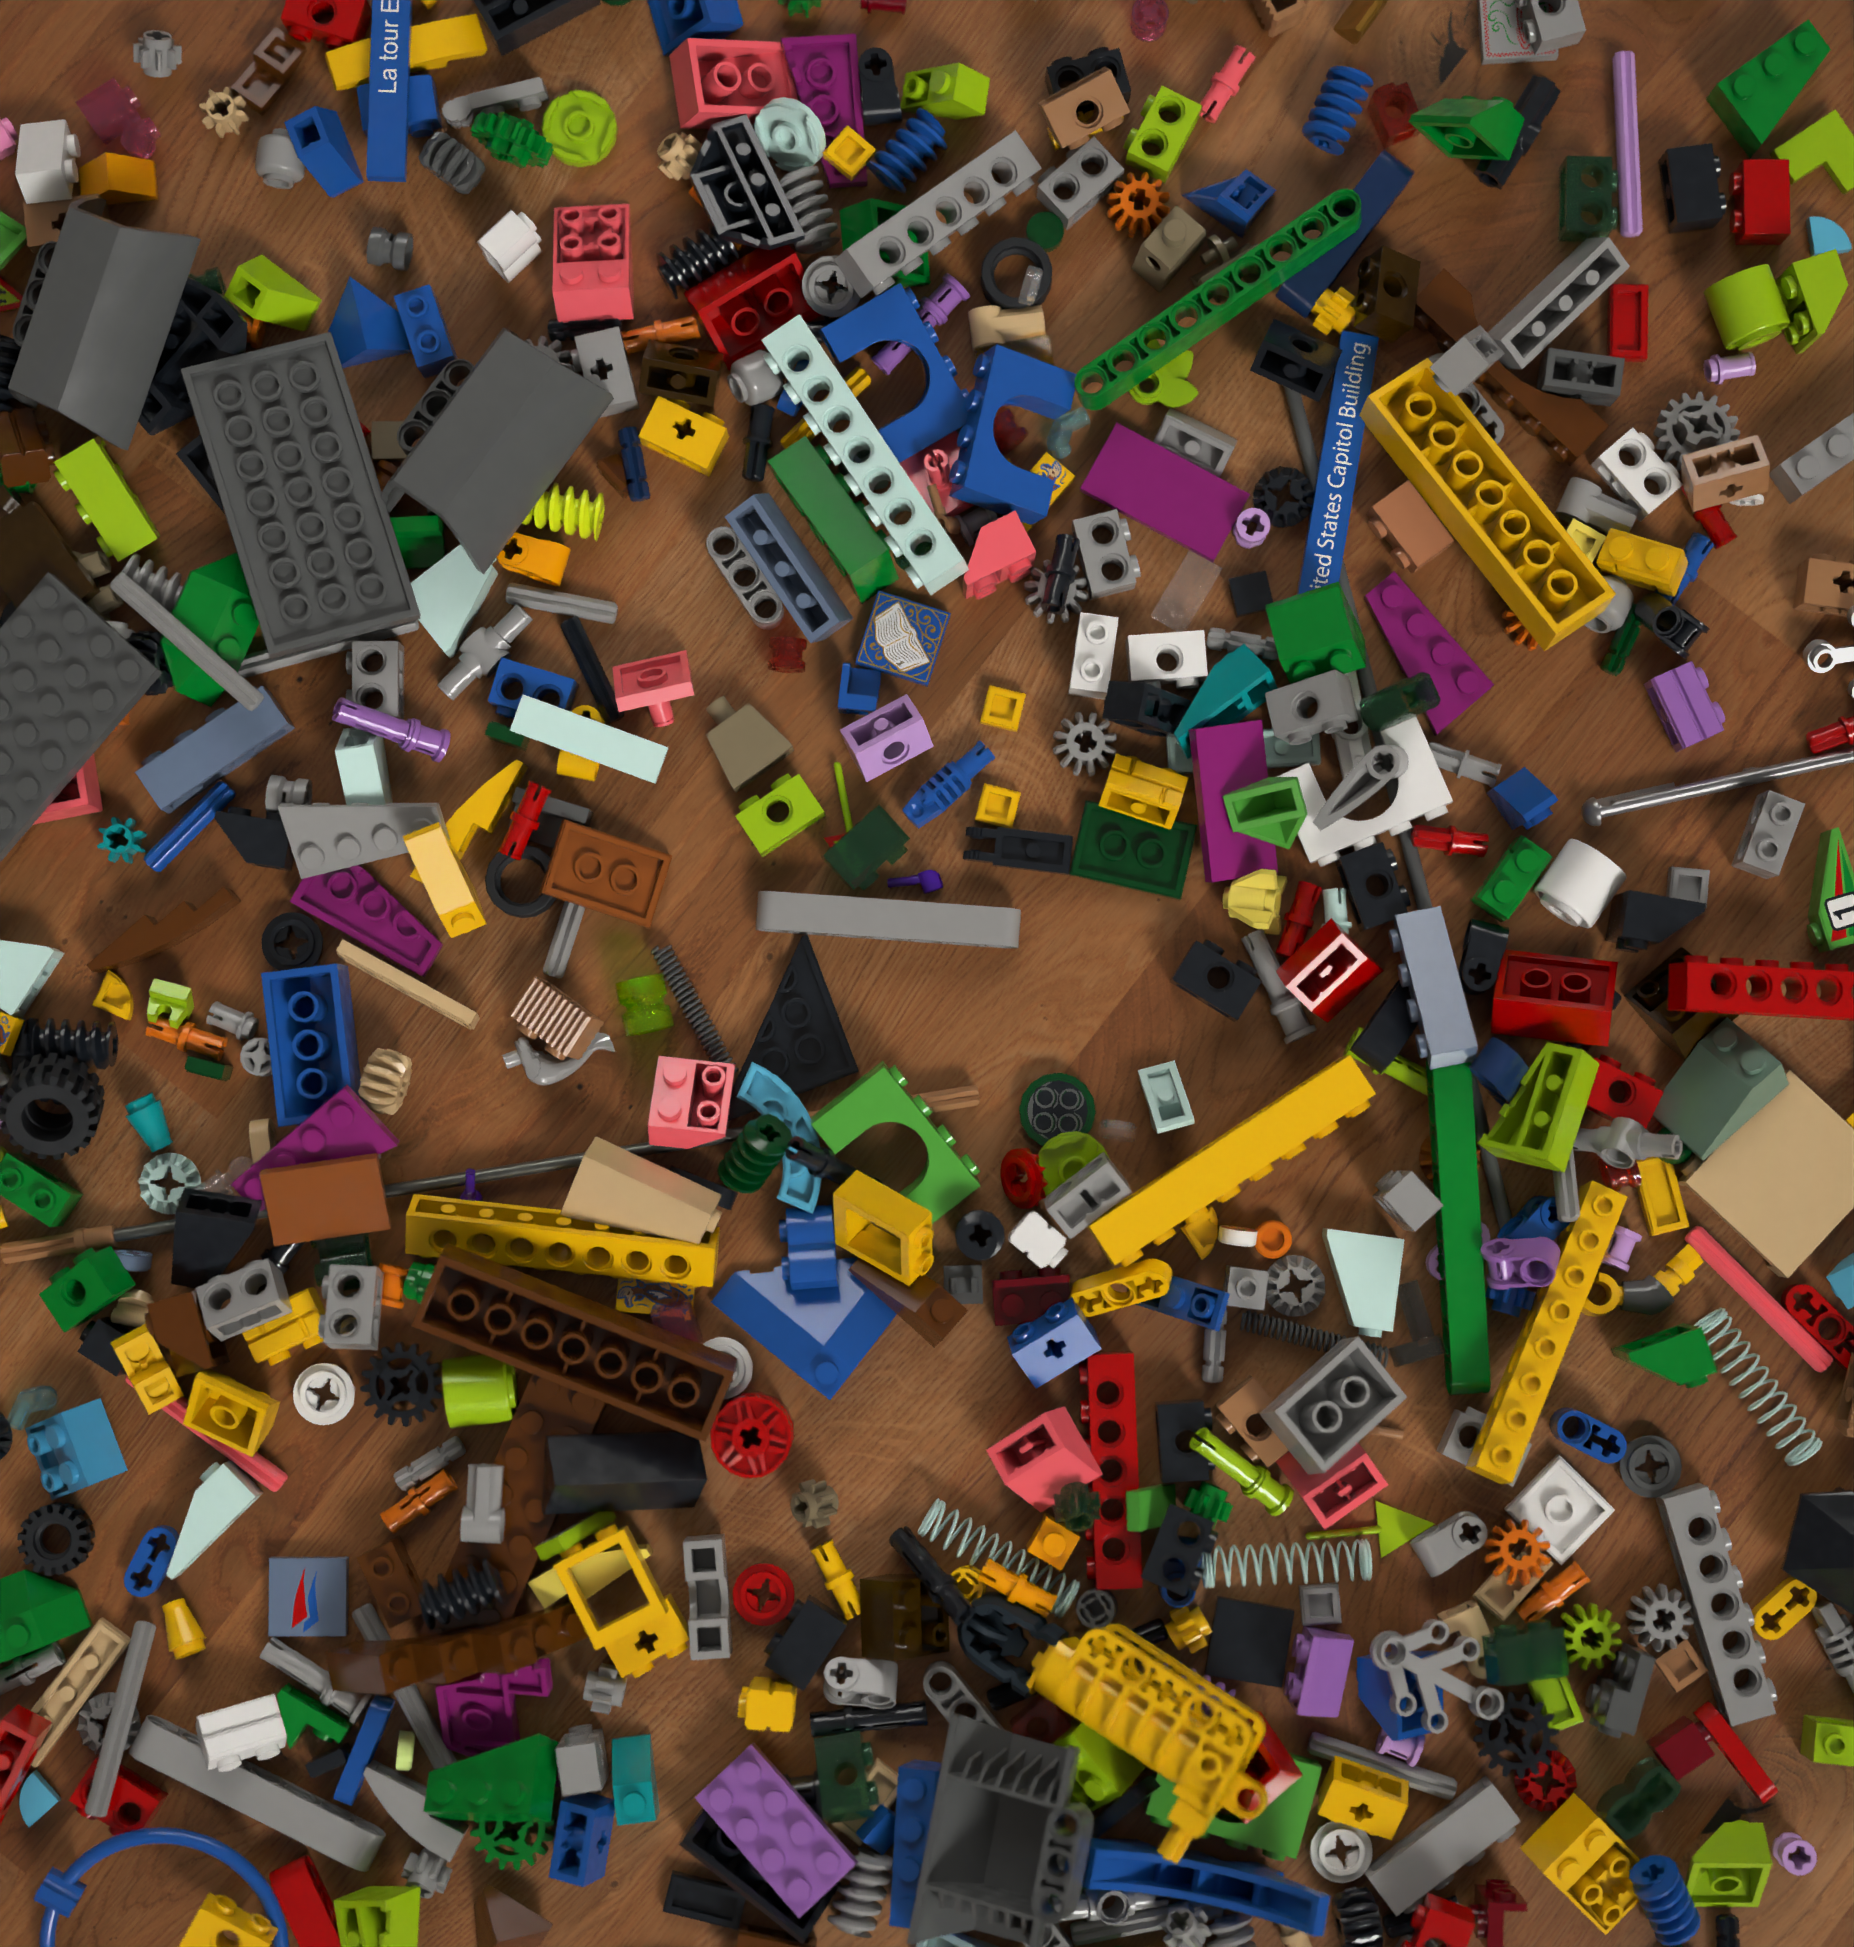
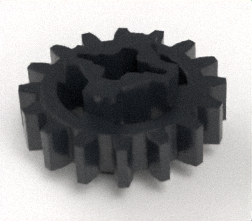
(389, 1372)
(1531, 1726)

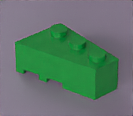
(1765, 87)
(497, 1785)

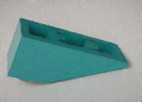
(1227, 695)

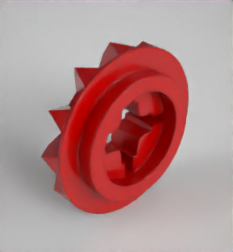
(1013, 1168)
(747, 1602)
(1557, 1794)

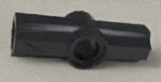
(1534, 106)

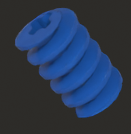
(1334, 107)
(908, 151)
(1665, 1899)

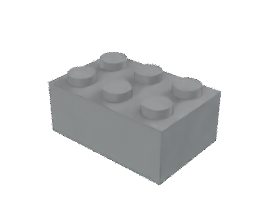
(1333, 1405)

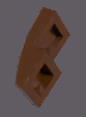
(270, 71)

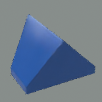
(1234, 201)
(366, 327)

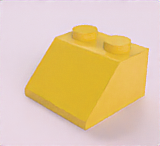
(230, 1411)

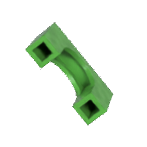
(883, 1098)
(1275, 1830)

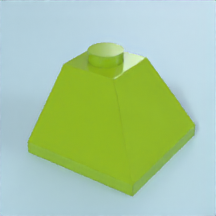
(1730, 1867)

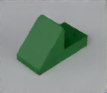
(301, 1710)

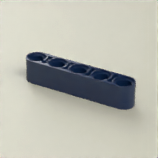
(1377, 193)

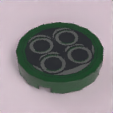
(1056, 1106)

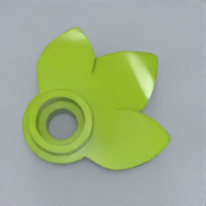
(1168, 382)

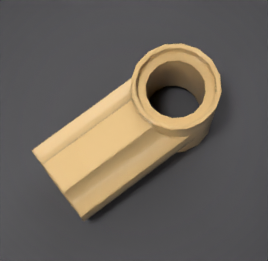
(994, 326)

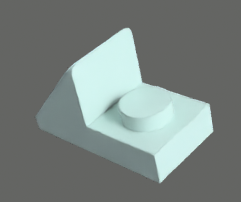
(1165, 1097)

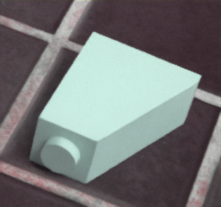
(451, 598)
(363, 767)
(24, 973)
(1366, 1277)

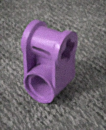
(1518, 1264)

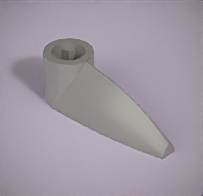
(1362, 783)

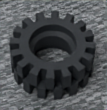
(33, 1544)

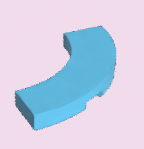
(774, 1097)

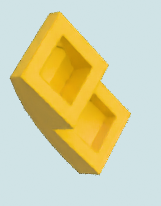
(147, 1369)

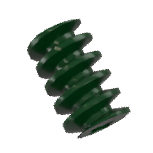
(754, 1154)

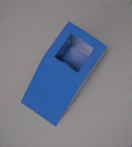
(324, 149)
(1522, 799)

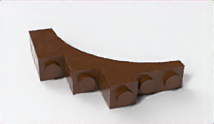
(453, 1655)

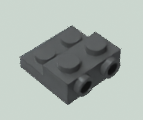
(1618, 1701)

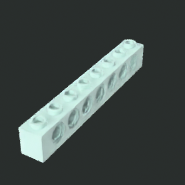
(796, 342)

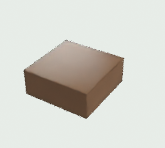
(1680, 1665)

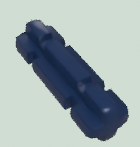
(634, 464)

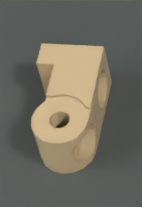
(1468, 1621)

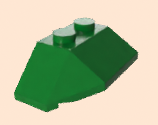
(222, 615)
(37, 1612)

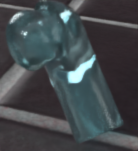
(1062, 429)
(30, 1401)

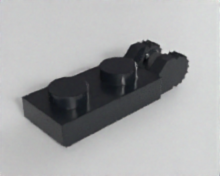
(1023, 849)

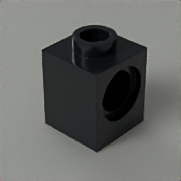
(97, 1345)

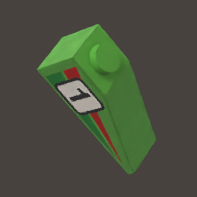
(1831, 895)

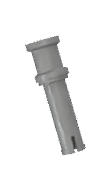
(1284, 1003)
(315, 1678)

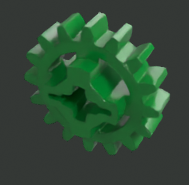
(512, 140)
(519, 1841)

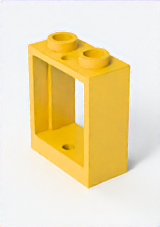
(867, 1201)
(628, 1622)

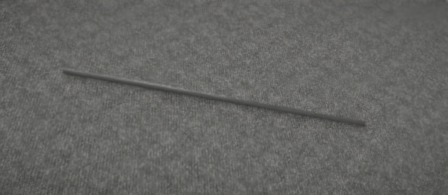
(1410, 852)

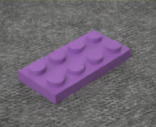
(776, 1830)

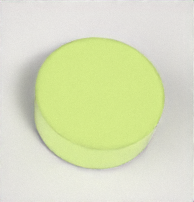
(405, 1750)

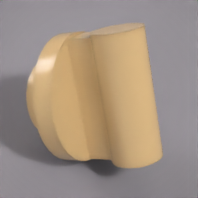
(131, 1308)

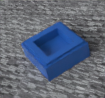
(879, 1830)

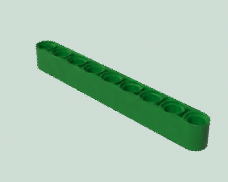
(1225, 283)
(1458, 1229)

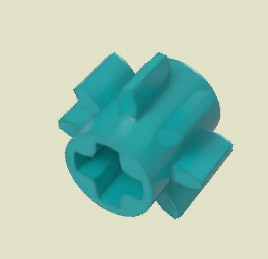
(127, 830)

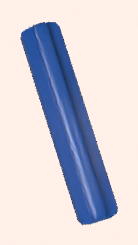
(189, 826)

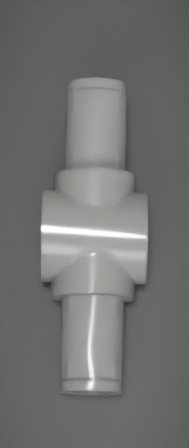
(484, 651)
(1626, 1142)
(1125, 1905)

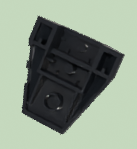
(201, 332)
(1823, 1545)

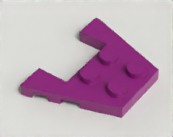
(482, 1711)

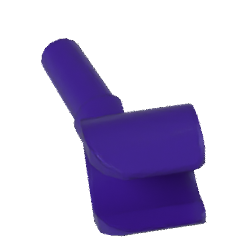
(929, 881)
(469, 1192)

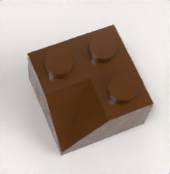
(182, 1330)

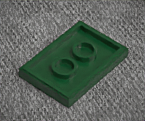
(1132, 852)

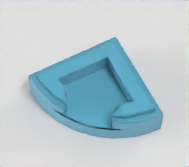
(1826, 236)
(36, 1798)

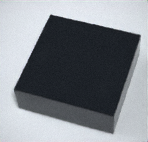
(1250, 593)
(328, 1760)

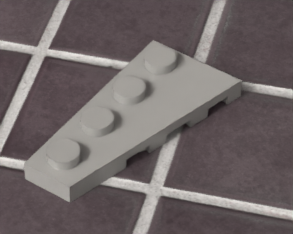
(349, 835)

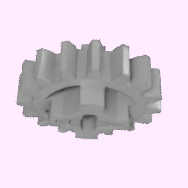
(1681, 419)

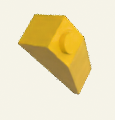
(445, 880)

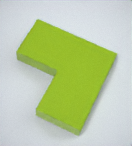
(1825, 144)

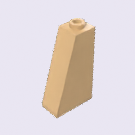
(639, 1196)

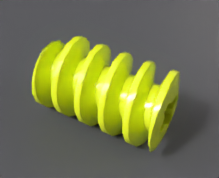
(568, 511)

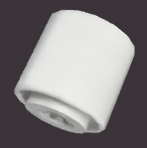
(1579, 884)

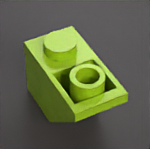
(946, 91)
(272, 294)

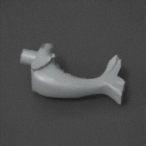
(548, 1069)

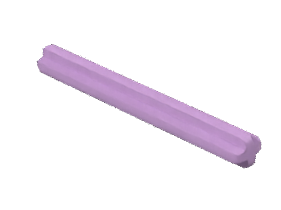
(1627, 144)

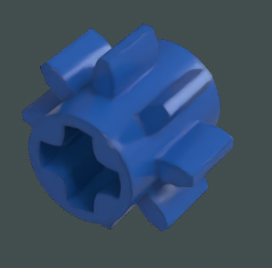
(1511, 1300)

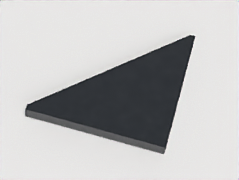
(800, 1033)

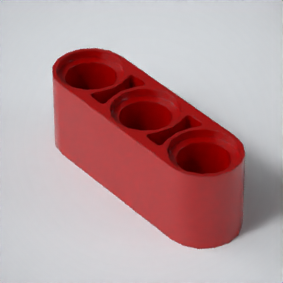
(306, 1903)

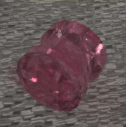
(1151, 11)

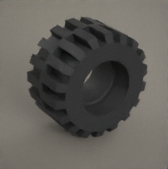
(45, 1131)

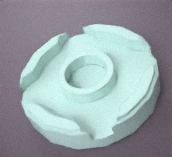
(790, 133)

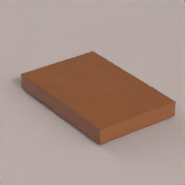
(606, 874)
(325, 1199)

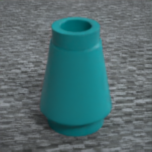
(149, 1121)

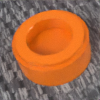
(1273, 1239)

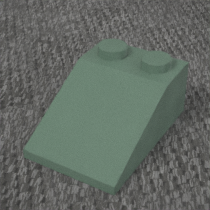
(1719, 1088)

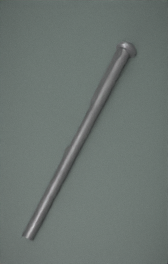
(1595, 809)

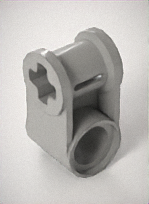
(1442, 1546)
(866, 1682)

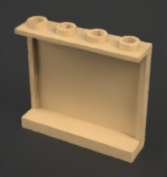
(1781, 1177)

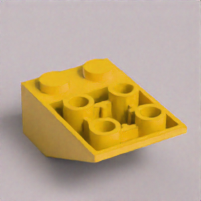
(1585, 1862)

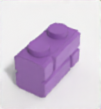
(1685, 705)

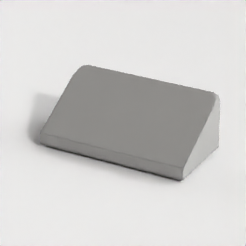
(1195, 441)

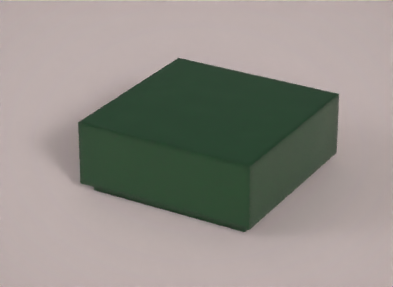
(502, 734)
(208, 1068)

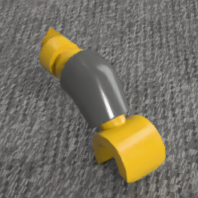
(1650, 1294)

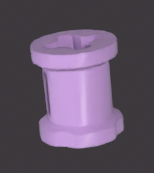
(1262, 529)
(1620, 1248)
(1406, 1749)
(1799, 1864)

